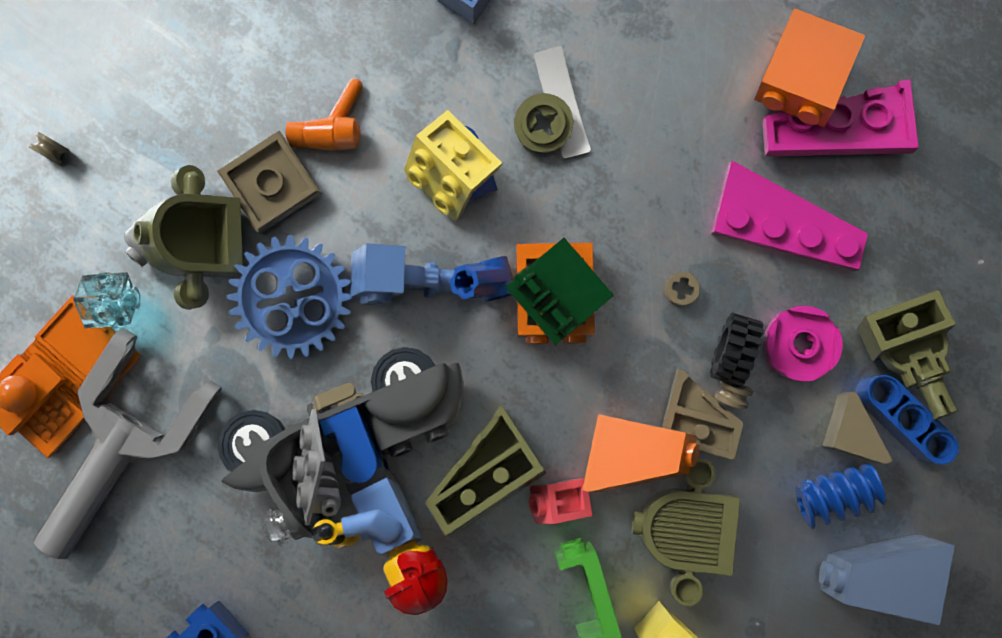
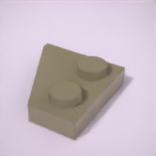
(700, 414)

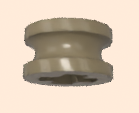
(49, 148)
(691, 282)
(734, 395)

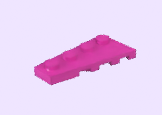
(861, 124)
(779, 220)

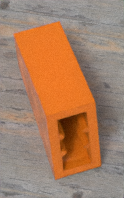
(636, 454)

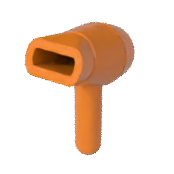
(330, 133)

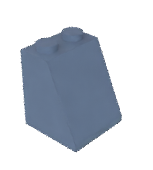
(892, 576)

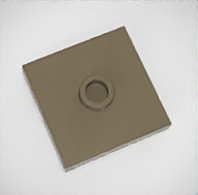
(269, 182)

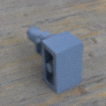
(381, 273)

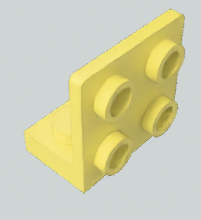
(449, 164)

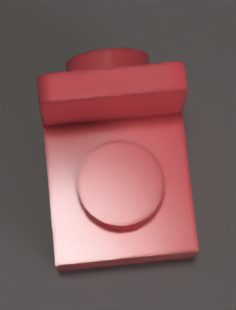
(559, 502)

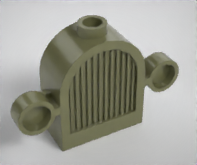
(192, 236)
(690, 531)

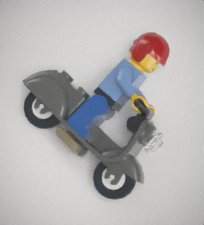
(406, 405)

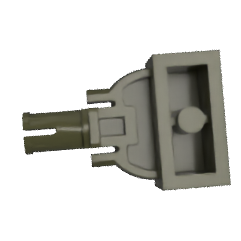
(915, 346)

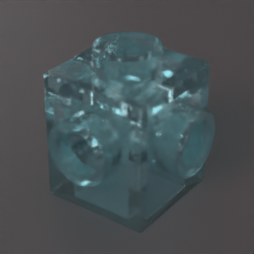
(106, 300)

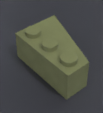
(485, 476)

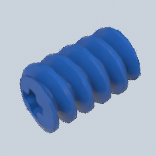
(838, 493)

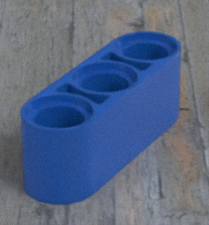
(922, 428)

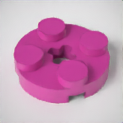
(819, 330)

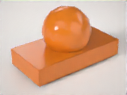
(27, 392)

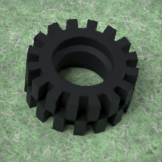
(737, 349)

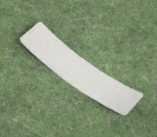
(556, 81)

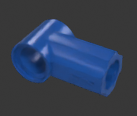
(482, 279)

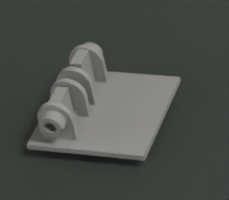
(316, 474)

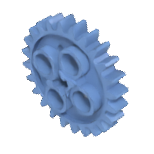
(298, 330)

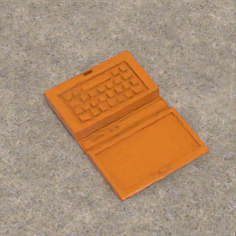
(73, 353)

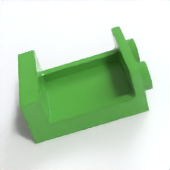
(576, 553)

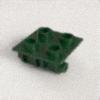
(559, 291)

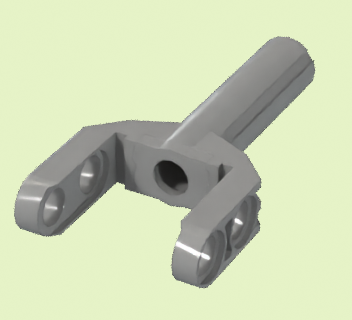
(117, 441)

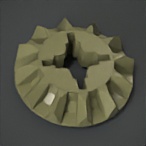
(547, 106)

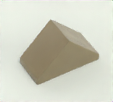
(854, 432)

